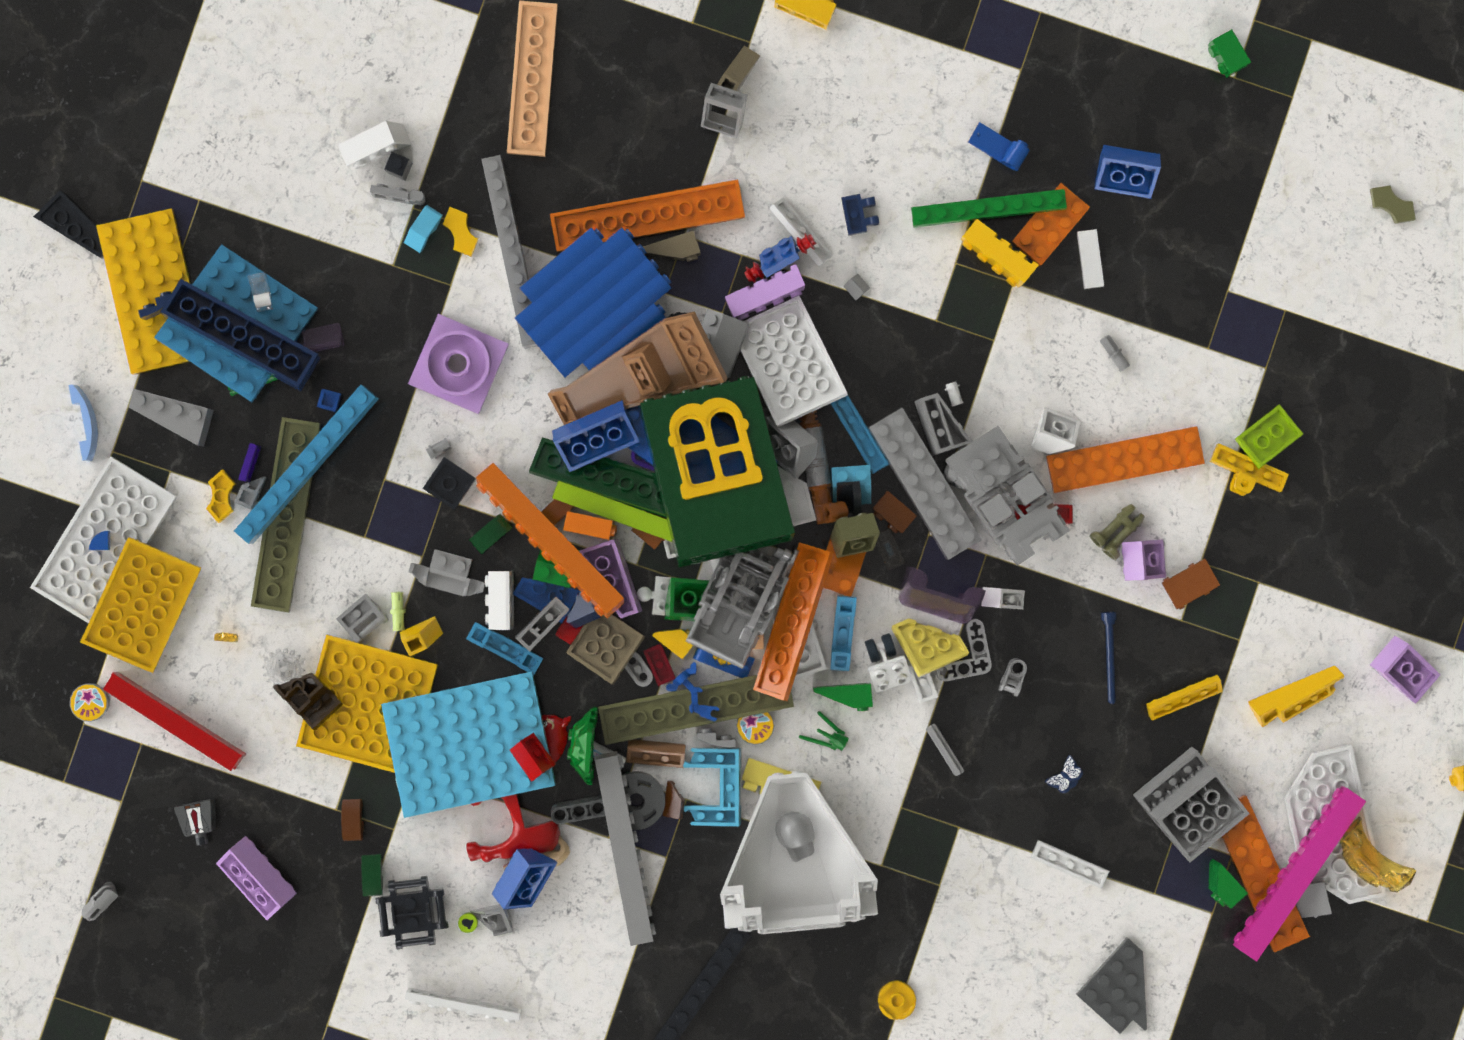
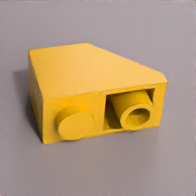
(421, 636)

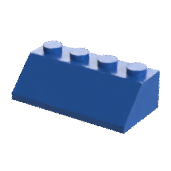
(595, 436)

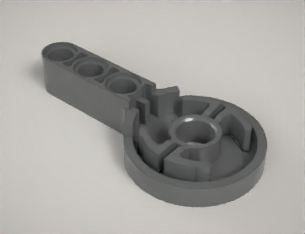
(652, 800)

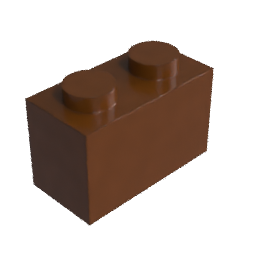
(893, 512)

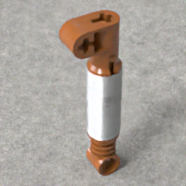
(819, 476)

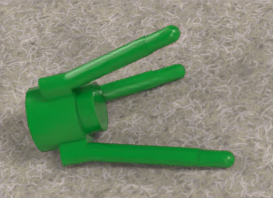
(837, 740)

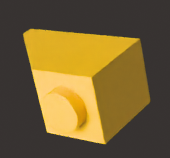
(674, 641)

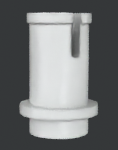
(954, 393)

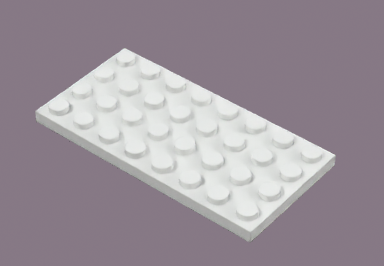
(116, 503)

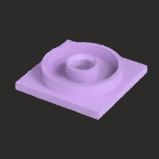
(471, 385)

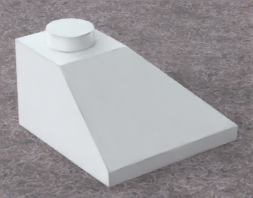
(1055, 432)

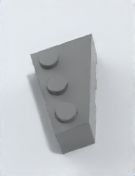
(939, 425)

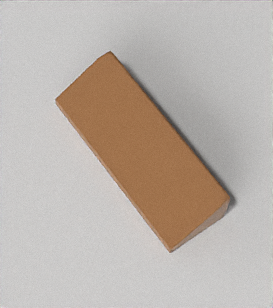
(656, 753)

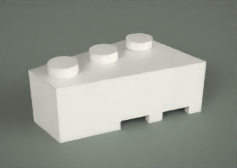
(374, 144)

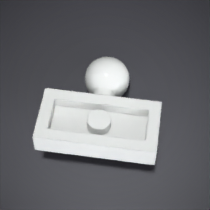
(658, 595)

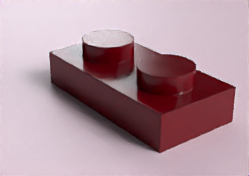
(659, 664)

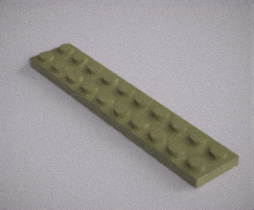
(283, 537)
(671, 710)

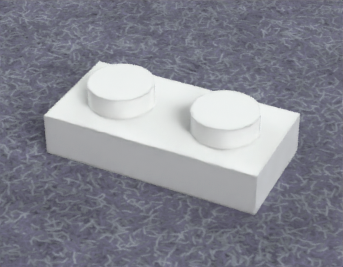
(923, 686)

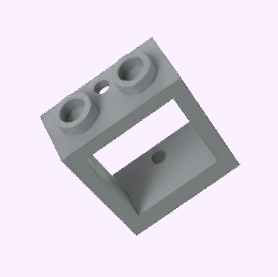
(727, 99)

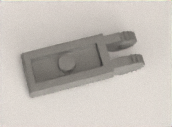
(397, 195)

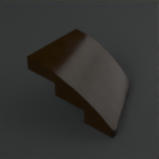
(309, 699)

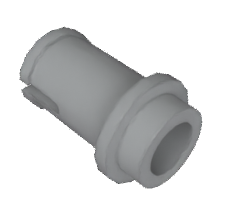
(438, 448)

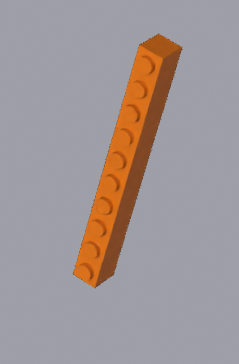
(550, 541)

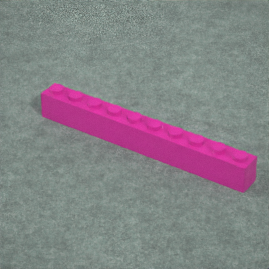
(1299, 872)

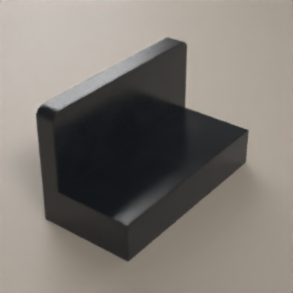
(850, 494)

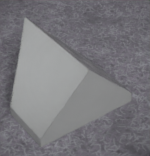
(495, 919)

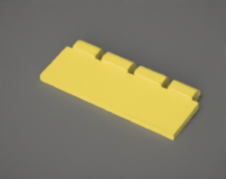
(758, 772)

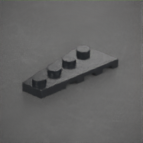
(69, 220)

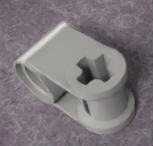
(1013, 678)

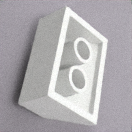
(500, 600)

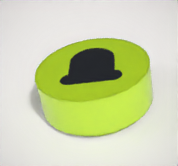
(468, 922)

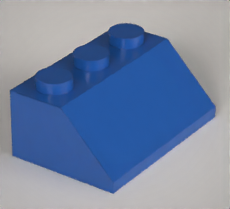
(1127, 171)
(523, 879)

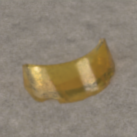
(1370, 863)

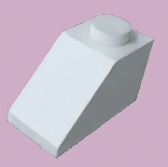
(1003, 598)

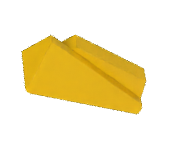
(1295, 697)

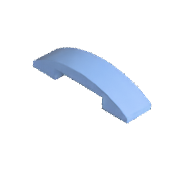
(89, 446)

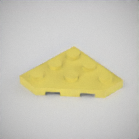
(928, 646)

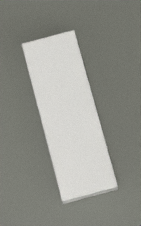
(1090, 259)

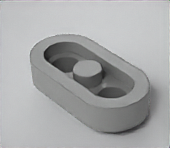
(638, 668)

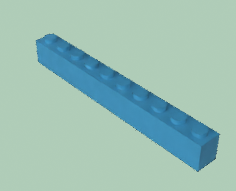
(306, 464)

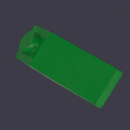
(852, 695)

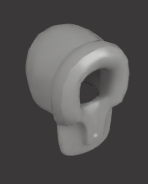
(796, 835)

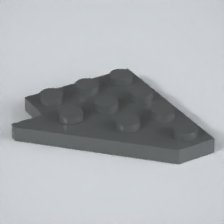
(1118, 988)

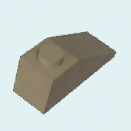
(677, 248)

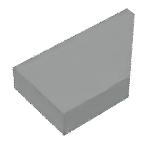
(250, 493)

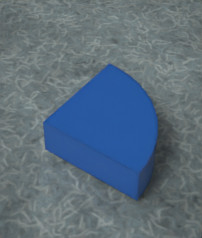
(100, 541)

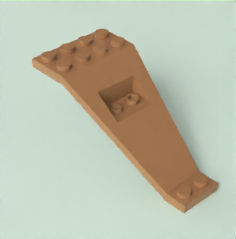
(658, 362)

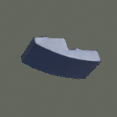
(150, 310)

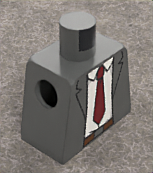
(197, 819)

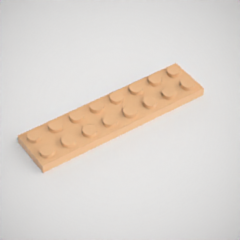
(532, 78)

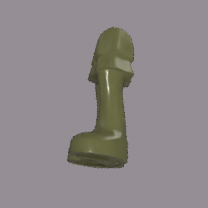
(1101, 538)

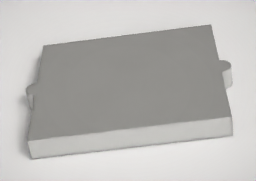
(1314, 901)

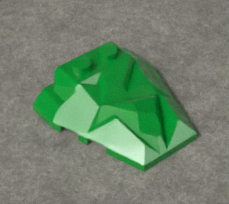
(582, 745)

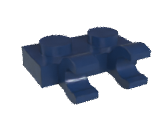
(854, 214)

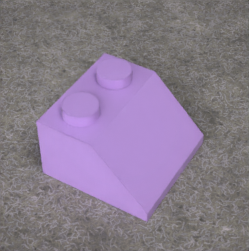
(1143, 560)

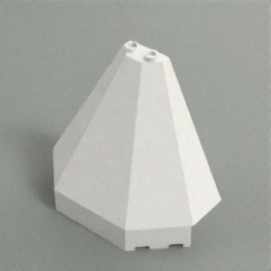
(780, 895)

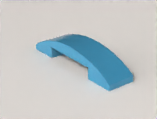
(843, 633)
(504, 647)

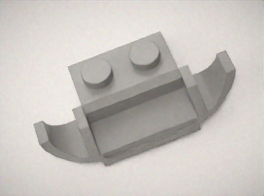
(448, 573)

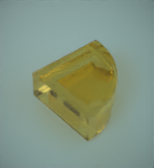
(227, 637)

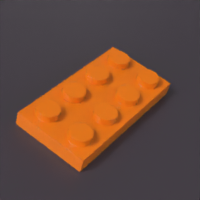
(1048, 229)

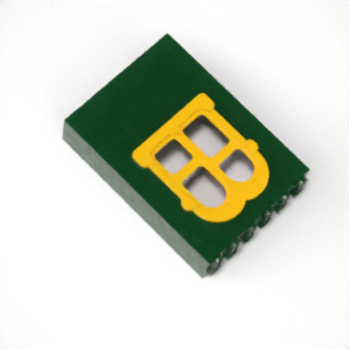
(730, 511)

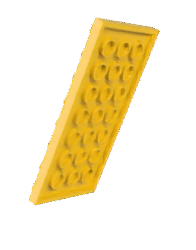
(141, 262)

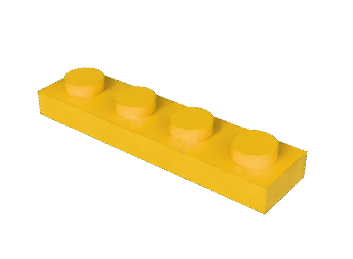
(1184, 697)

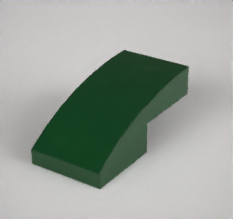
(490, 533)
(372, 875)

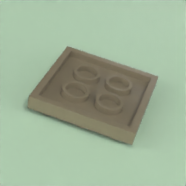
(606, 646)

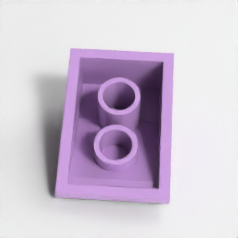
(1405, 669)

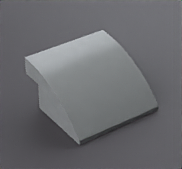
(1191, 804)

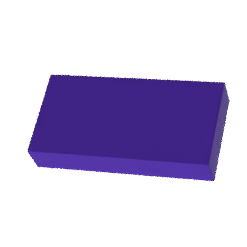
(249, 462)

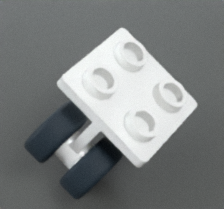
(889, 672)

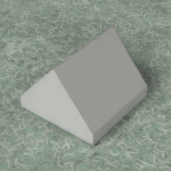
(856, 286)

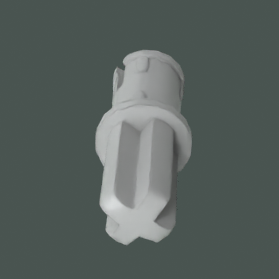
(1114, 353)

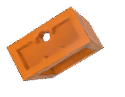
(590, 525)

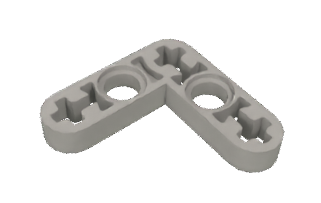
(976, 656)

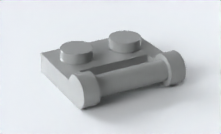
(357, 614)

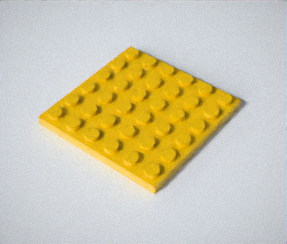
(363, 681)

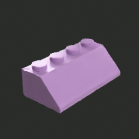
(256, 877)

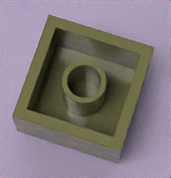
(854, 534)

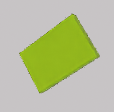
(1269, 436)

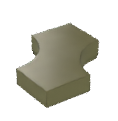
(1385, 199)

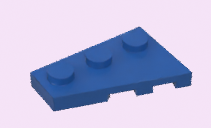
(541, 593)

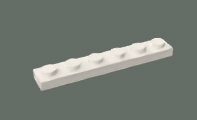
(471, 1007)

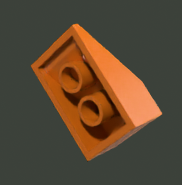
(843, 572)

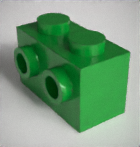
(1228, 53)

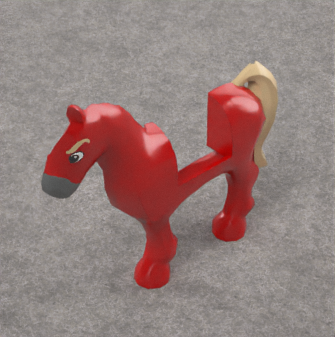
(539, 837)

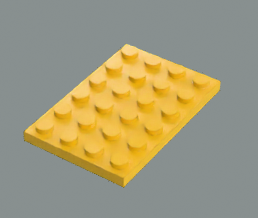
(140, 604)

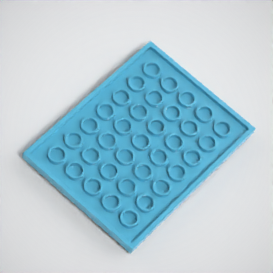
(458, 742)

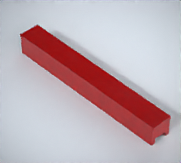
(174, 721)

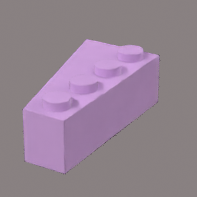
(765, 293)

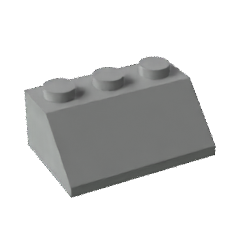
(725, 336)
(792, 446)

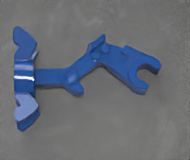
(703, 710)

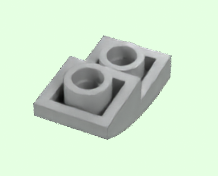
(709, 736)

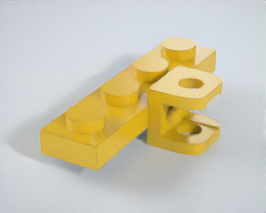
(1246, 471)

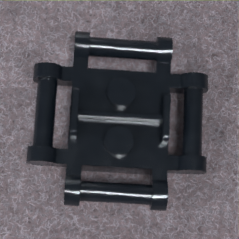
(412, 912)

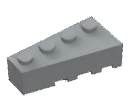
(180, 417)

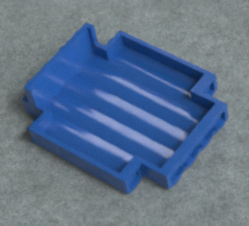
(592, 300)

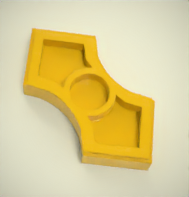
(463, 240)
(220, 503)

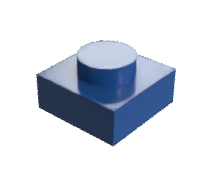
(329, 400)

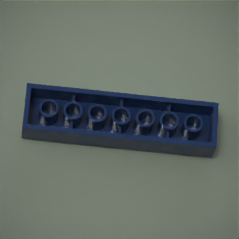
(240, 335)

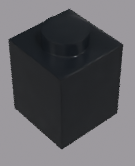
(398, 166)

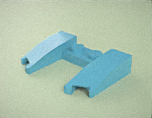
(729, 810)

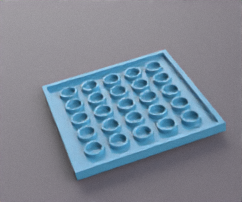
(228, 281)

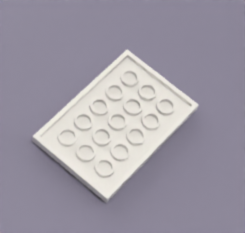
(790, 362)

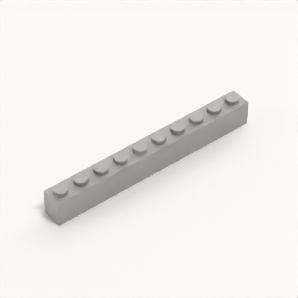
(508, 237)
(623, 848)

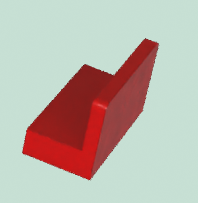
(532, 756)

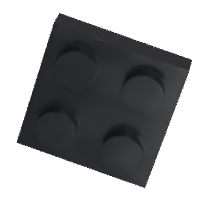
(449, 483)

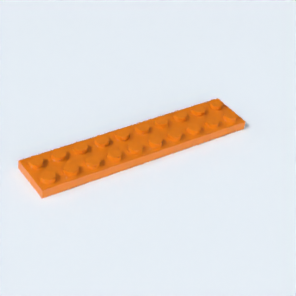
(652, 213)

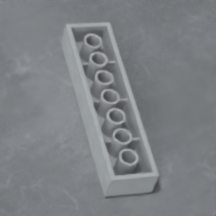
(924, 484)

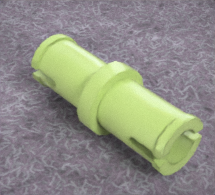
(397, 611)

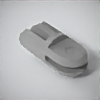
(99, 901)

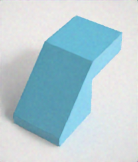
(422, 228)

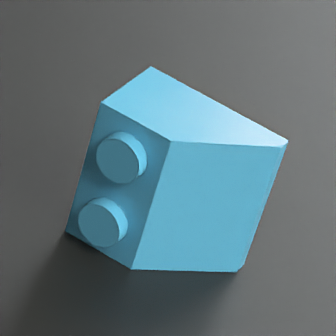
(852, 474)

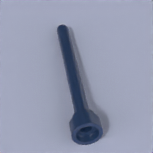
(1109, 619)

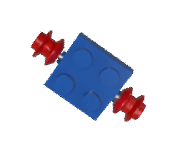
(779, 256)

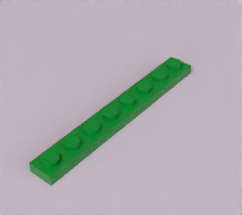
(989, 208)

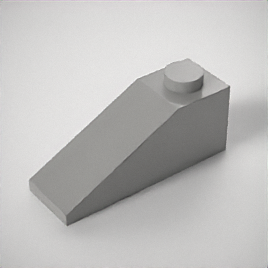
(542, 623)

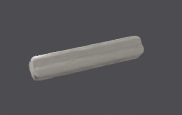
(945, 749)

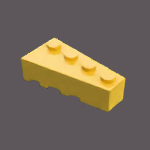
(998, 254)

